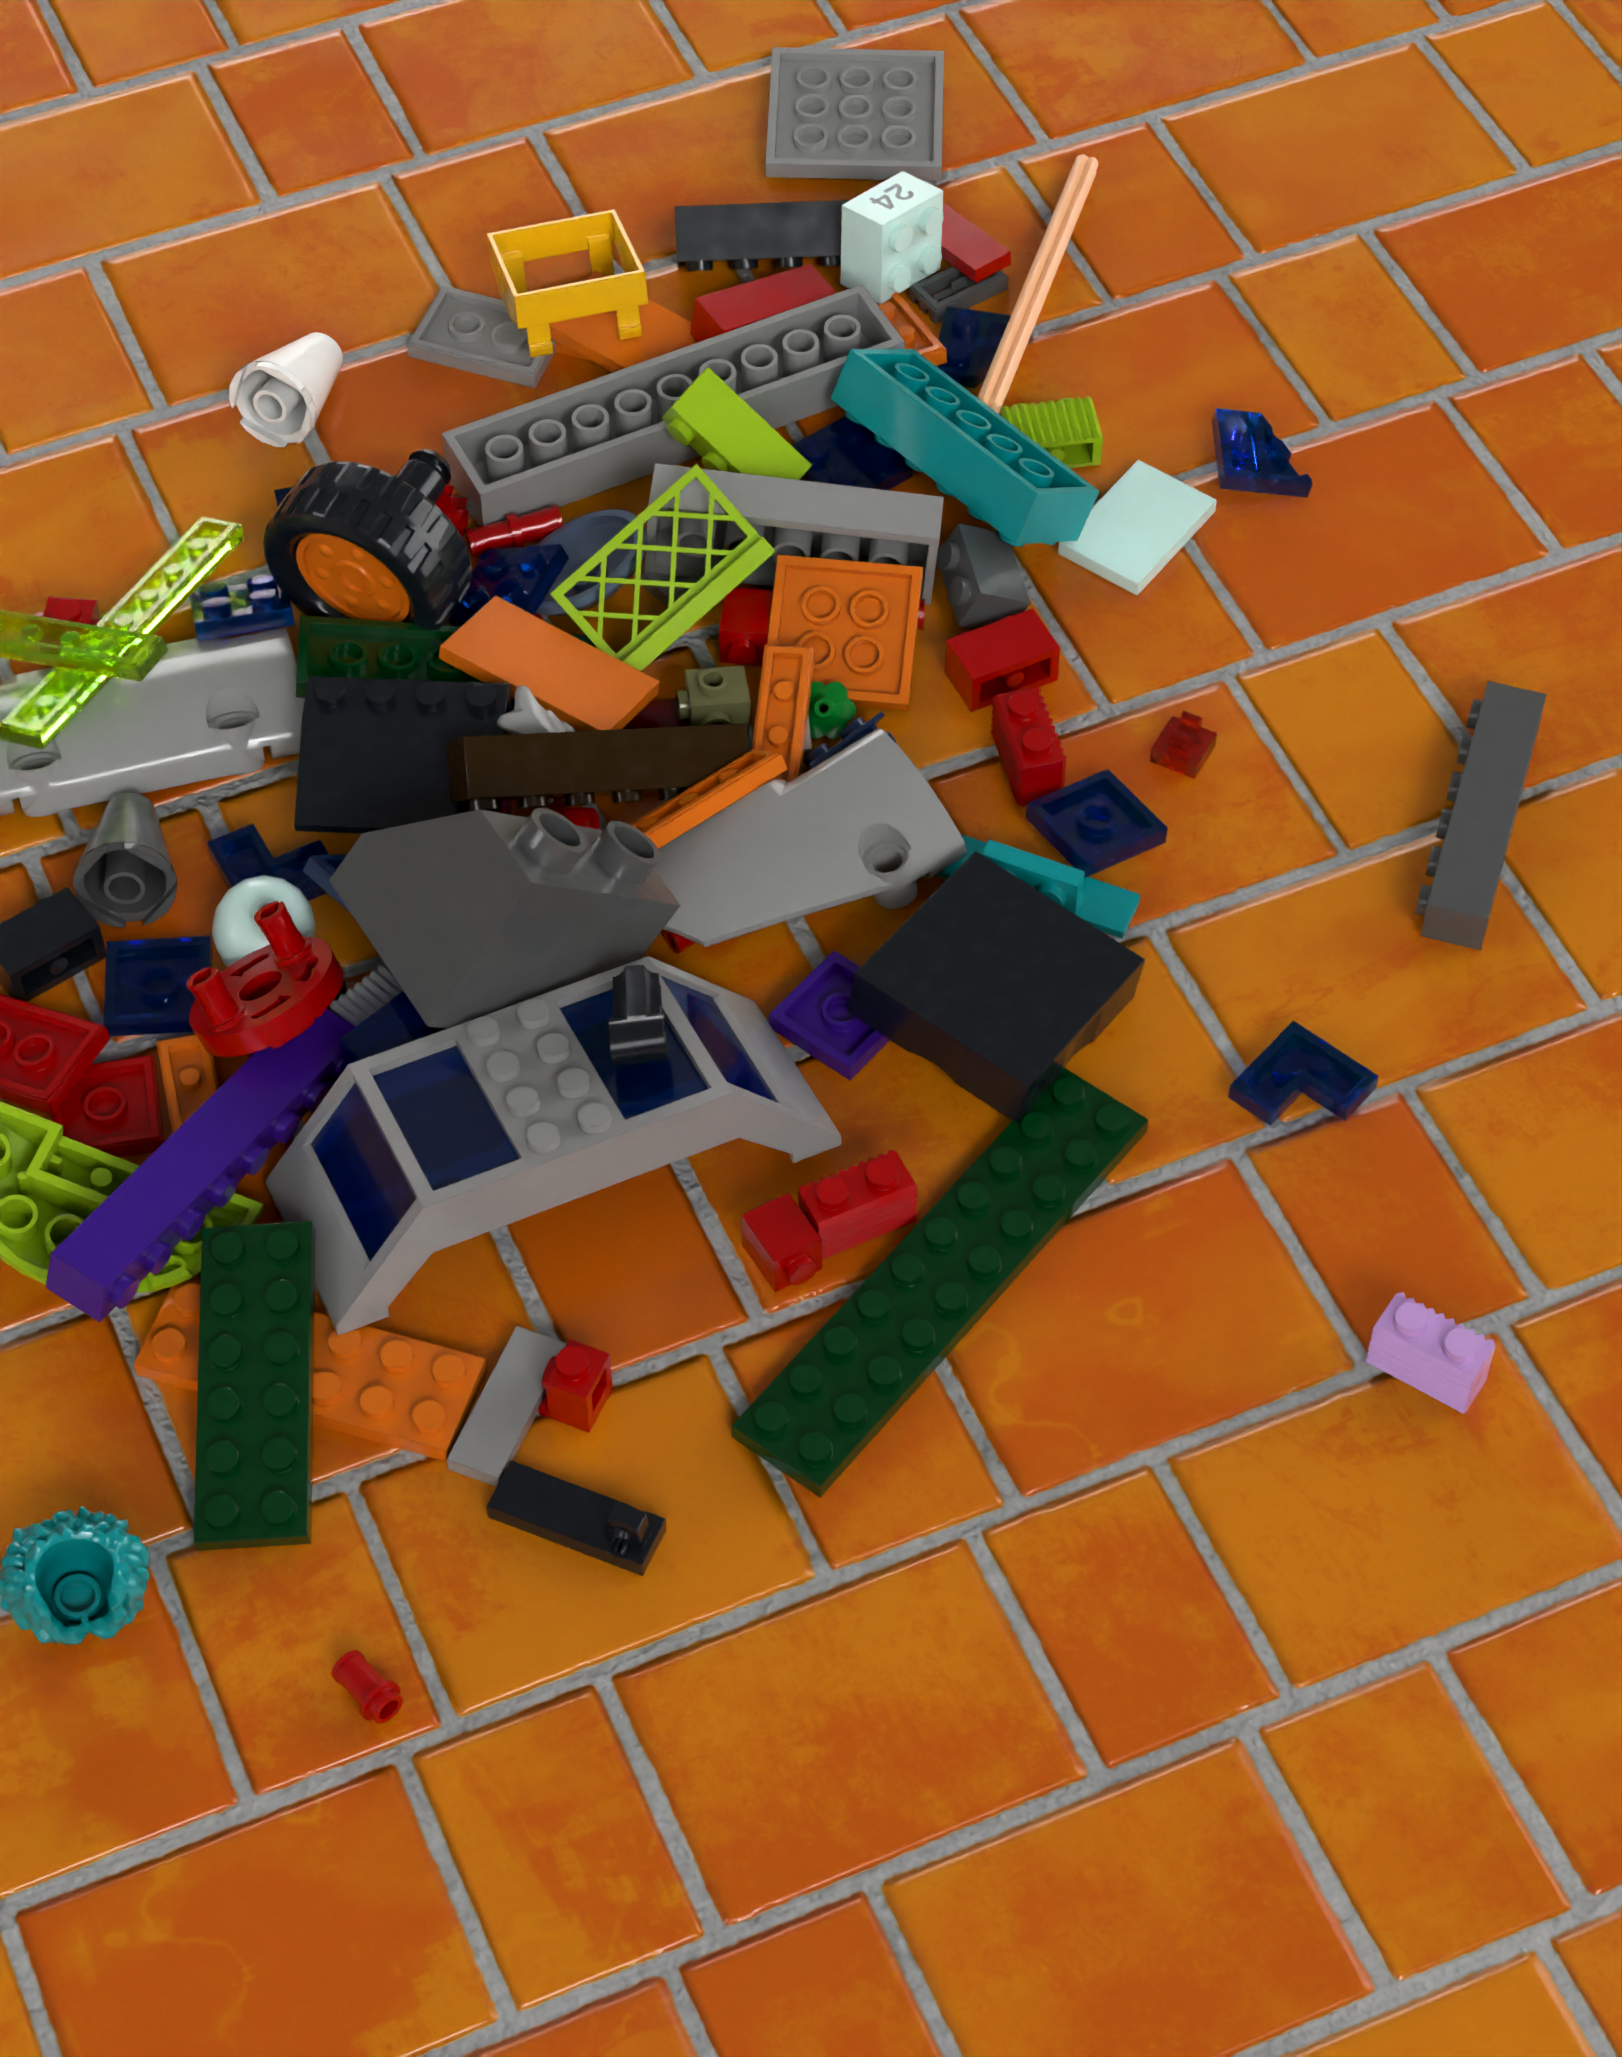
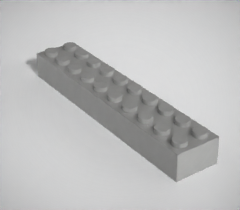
(614, 426)

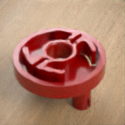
(266, 993)

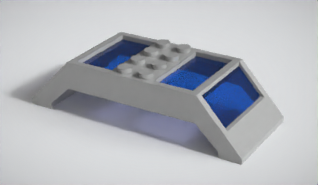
(524, 1119)

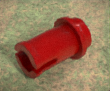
(377, 1697)

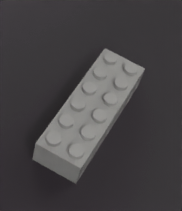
(798, 521)

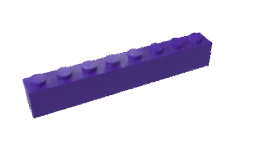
(195, 1170)

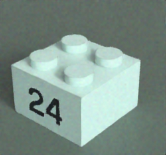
(891, 236)

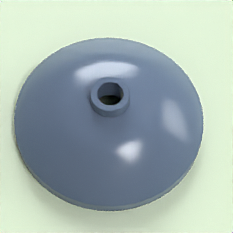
(581, 540)

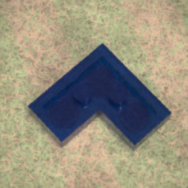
(245, 856)
(1298, 1065)

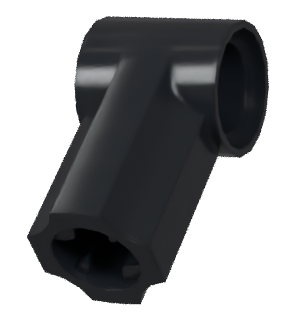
(638, 1025)

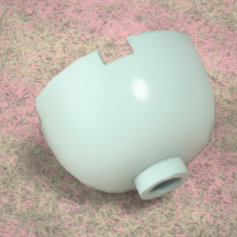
(234, 923)

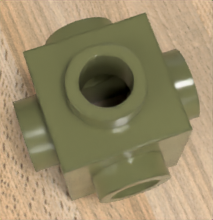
(714, 697)

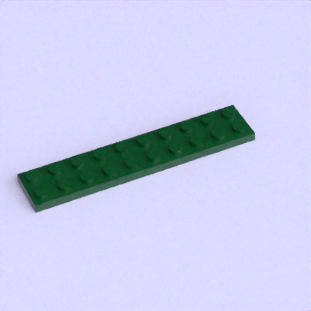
(938, 1283)

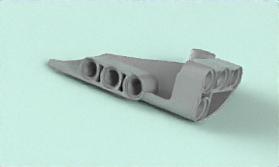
(807, 845)

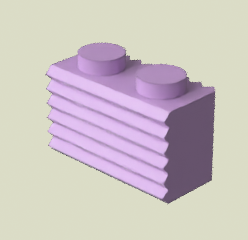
(1430, 1352)

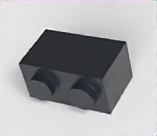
(48, 945)

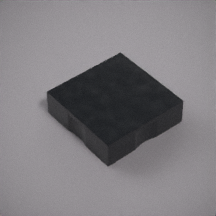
(995, 985)

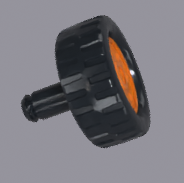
(370, 543)

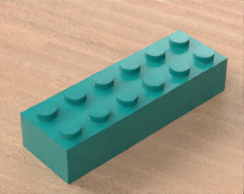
(964, 446)

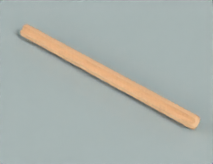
(1038, 283)

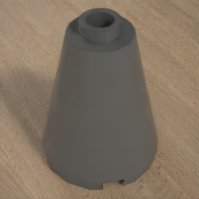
(126, 865)

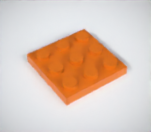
(856, 620)

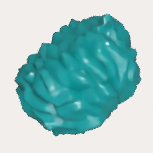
(74, 1576)

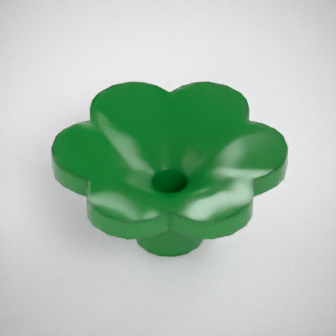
(839, 712)

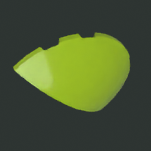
(58, 1182)

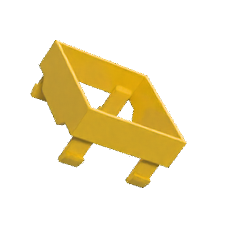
(540, 307)

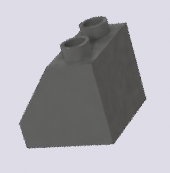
(502, 906)

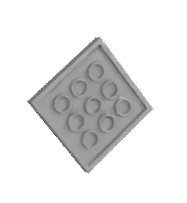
(855, 113)

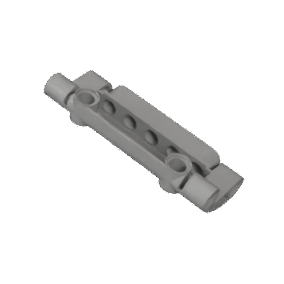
(187, 722)

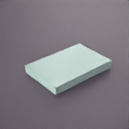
(1138, 527)

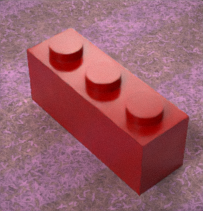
(756, 301)

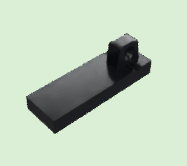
(576, 1518)

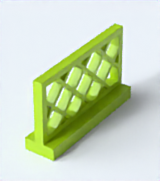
(694, 602)

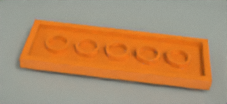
(362, 1383)

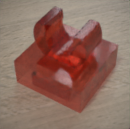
(1183, 745)

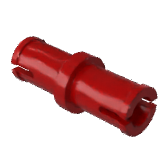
(514, 530)

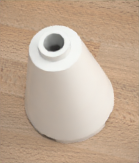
(286, 389)

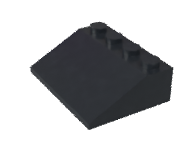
(379, 749)

